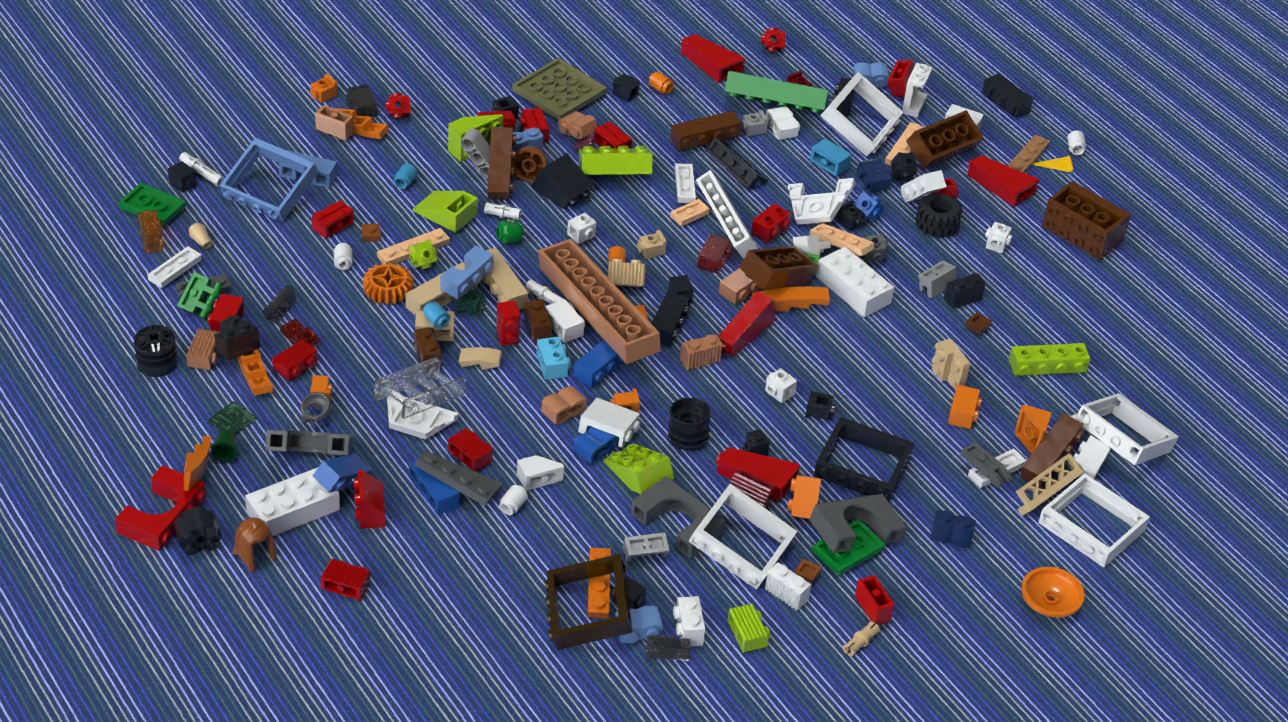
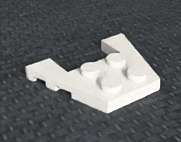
(818, 207)

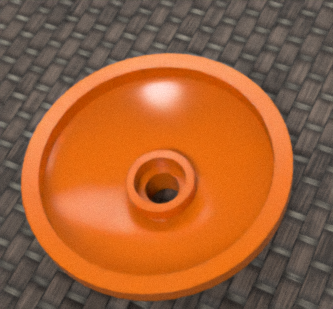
(1052, 592)

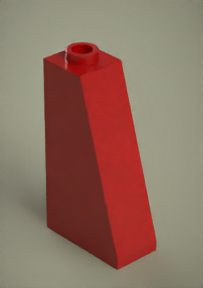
(711, 57)
(1002, 180)
(748, 323)
(769, 469)

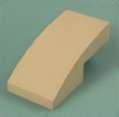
(485, 357)

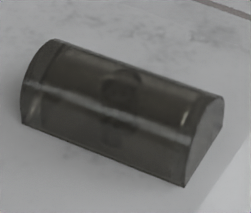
(280, 304)
(668, 648)

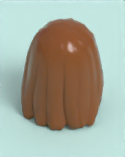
(249, 532)

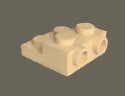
(950, 363)

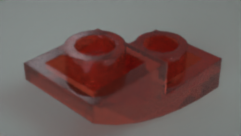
(295, 331)

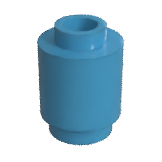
(405, 176)
(436, 315)

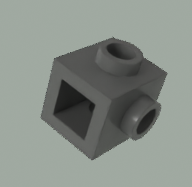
(879, 250)

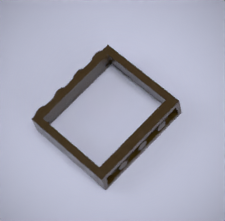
(596, 630)

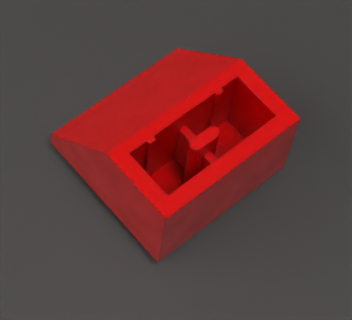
(370, 501)

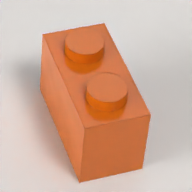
(964, 406)

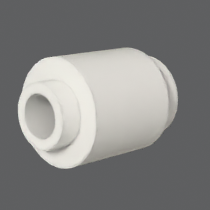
(1076, 142)
(343, 256)
(513, 499)

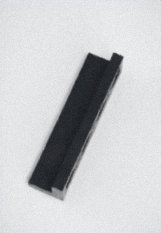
(735, 163)

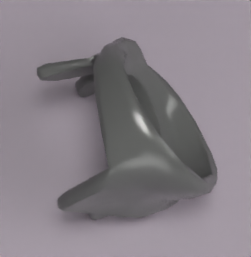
(320, 402)

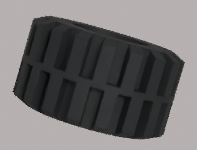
(939, 215)

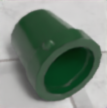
(225, 446)

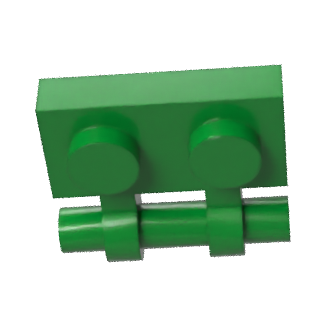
(195, 292)

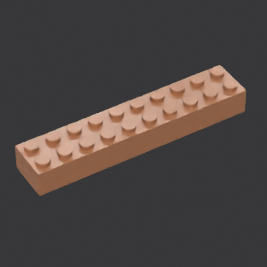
(599, 301)

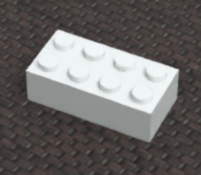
(854, 281)
(292, 502)

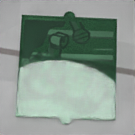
(232, 418)

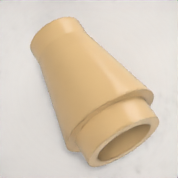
(200, 235)

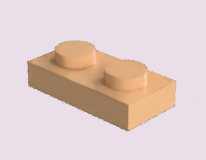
(690, 212)

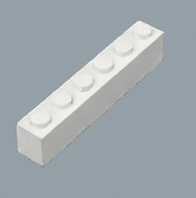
(726, 213)

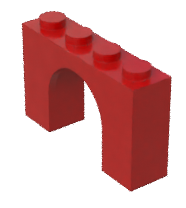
(158, 529)

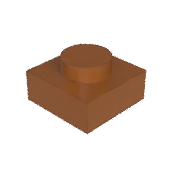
(370, 232)
(808, 571)

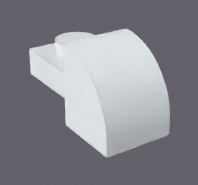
(810, 244)

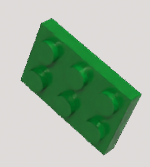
(147, 198)
(864, 547)

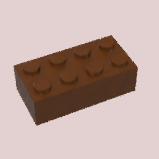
(944, 139)
(778, 267)

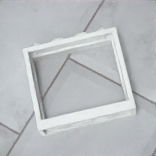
(874, 98)
(1091, 417)
(755, 514)
(1081, 539)

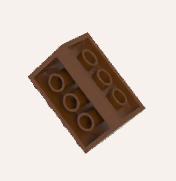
(1086, 220)

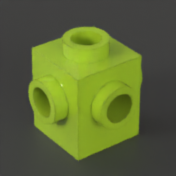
(422, 254)

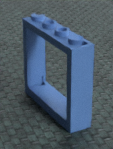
(280, 156)

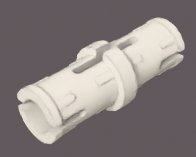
(502, 211)

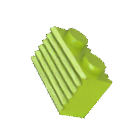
(748, 628)

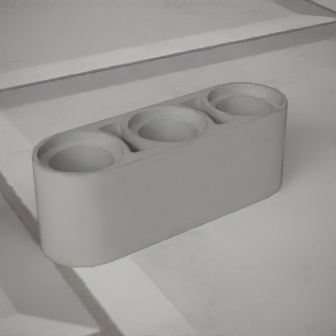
(477, 150)

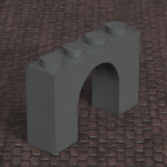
(309, 442)
(667, 497)
(873, 510)

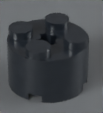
(198, 530)

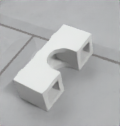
(922, 186)

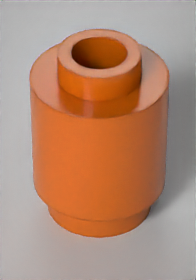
(661, 83)
(617, 253)

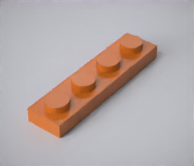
(599, 588)

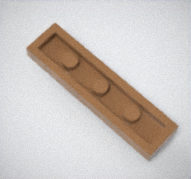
(1029, 153)

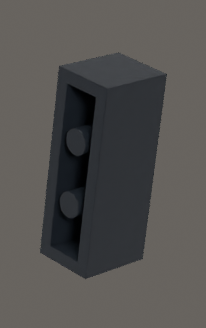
(1007, 95)
(671, 317)

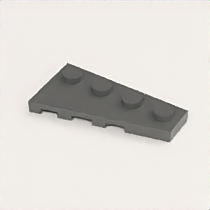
(460, 478)

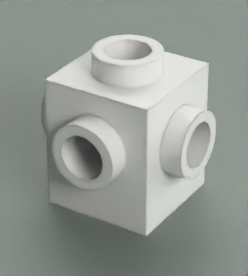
(581, 228)
(998, 237)
(781, 385)

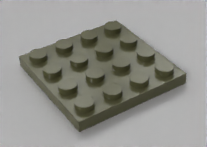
(559, 88)

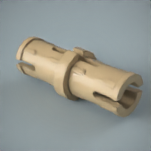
(861, 638)

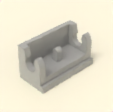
(936, 278)
(645, 545)

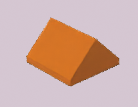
(1032, 426)

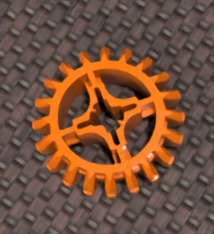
(387, 283)

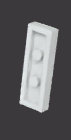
(685, 183)
(174, 267)
(1011, 461)

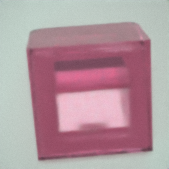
(586, 141)

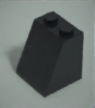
(563, 182)

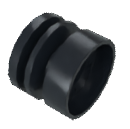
(155, 350)
(689, 423)

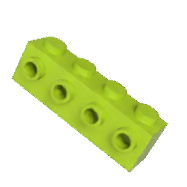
(1049, 359)

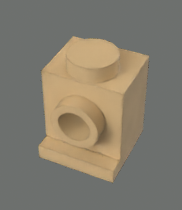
(652, 245)

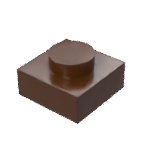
(978, 323)

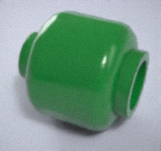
(509, 231)

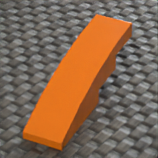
(364, 125)
(797, 297)
(255, 373)
(196, 463)

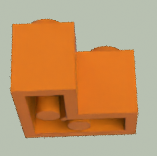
(805, 495)

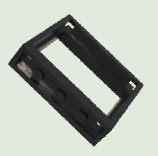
(871, 438)

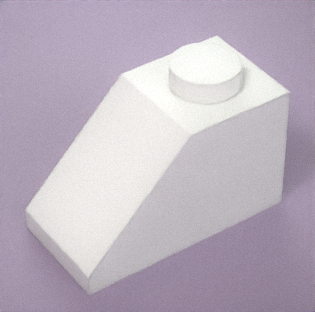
(538, 472)

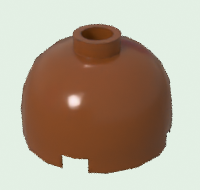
(529, 163)

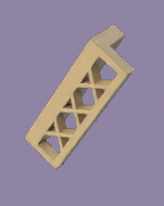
(1052, 485)

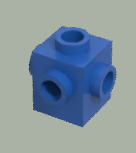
(869, 205)

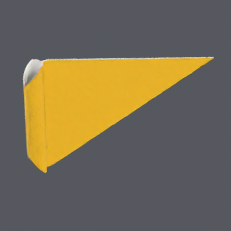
(1061, 164)

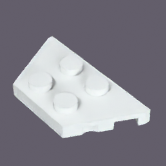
(421, 424)

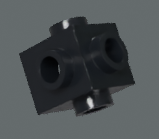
(903, 166)

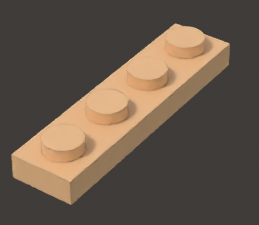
(901, 145)
(843, 239)
(400, 251)

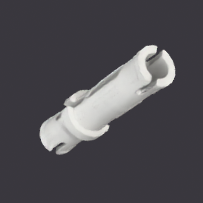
(202, 169)
(543, 292)

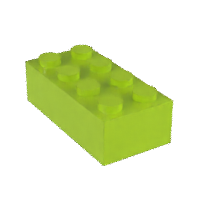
(615, 161)

